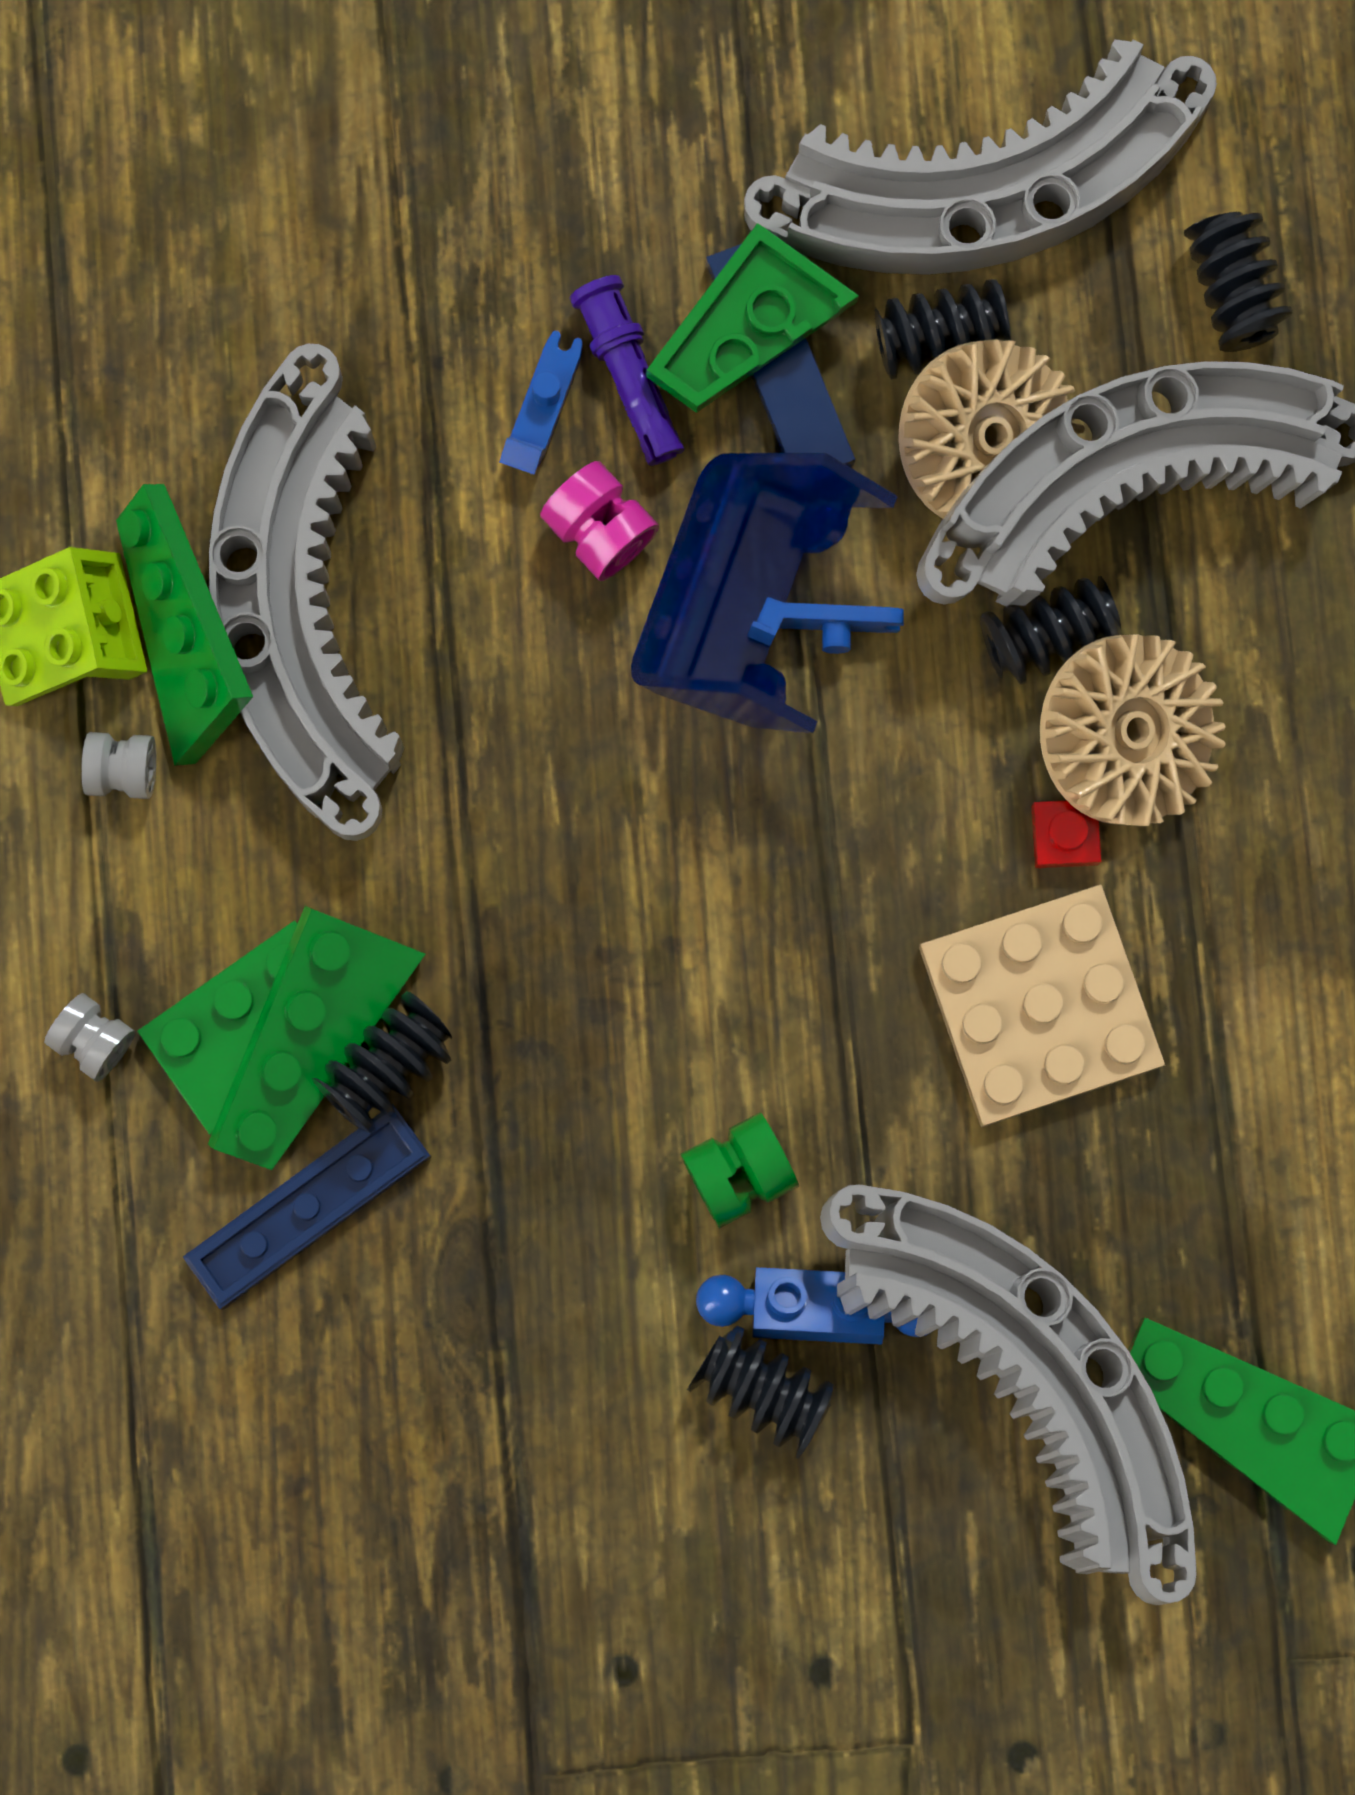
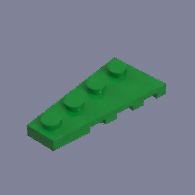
(183, 633)
(322, 999)
(1256, 1422)

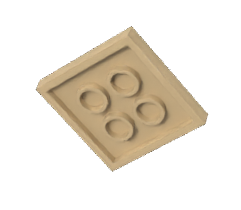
(1041, 1005)

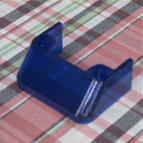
(732, 552)

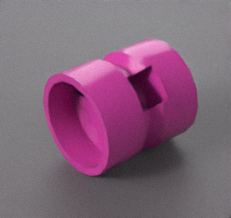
(578, 515)

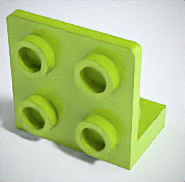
(65, 624)

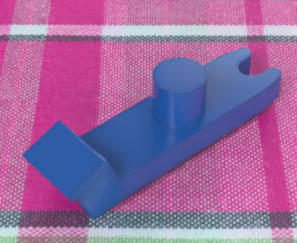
(542, 405)
(833, 620)

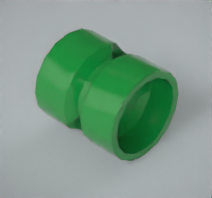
(763, 1164)

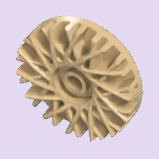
(959, 398)
(1130, 729)

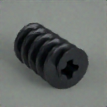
(1237, 279)
(940, 327)
(1049, 628)
(386, 1063)
(764, 1389)

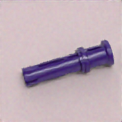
(618, 344)

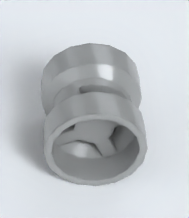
(119, 765)
(92, 1039)

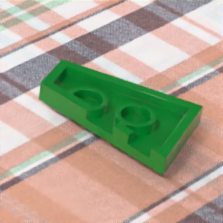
(746, 319)
(209, 1029)

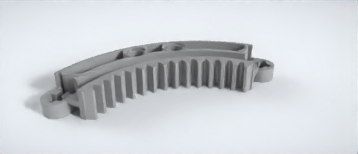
(901, 212)
(1053, 485)
(279, 504)
(1104, 1440)

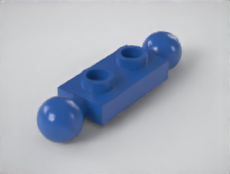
(791, 1307)

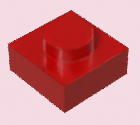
(1064, 836)

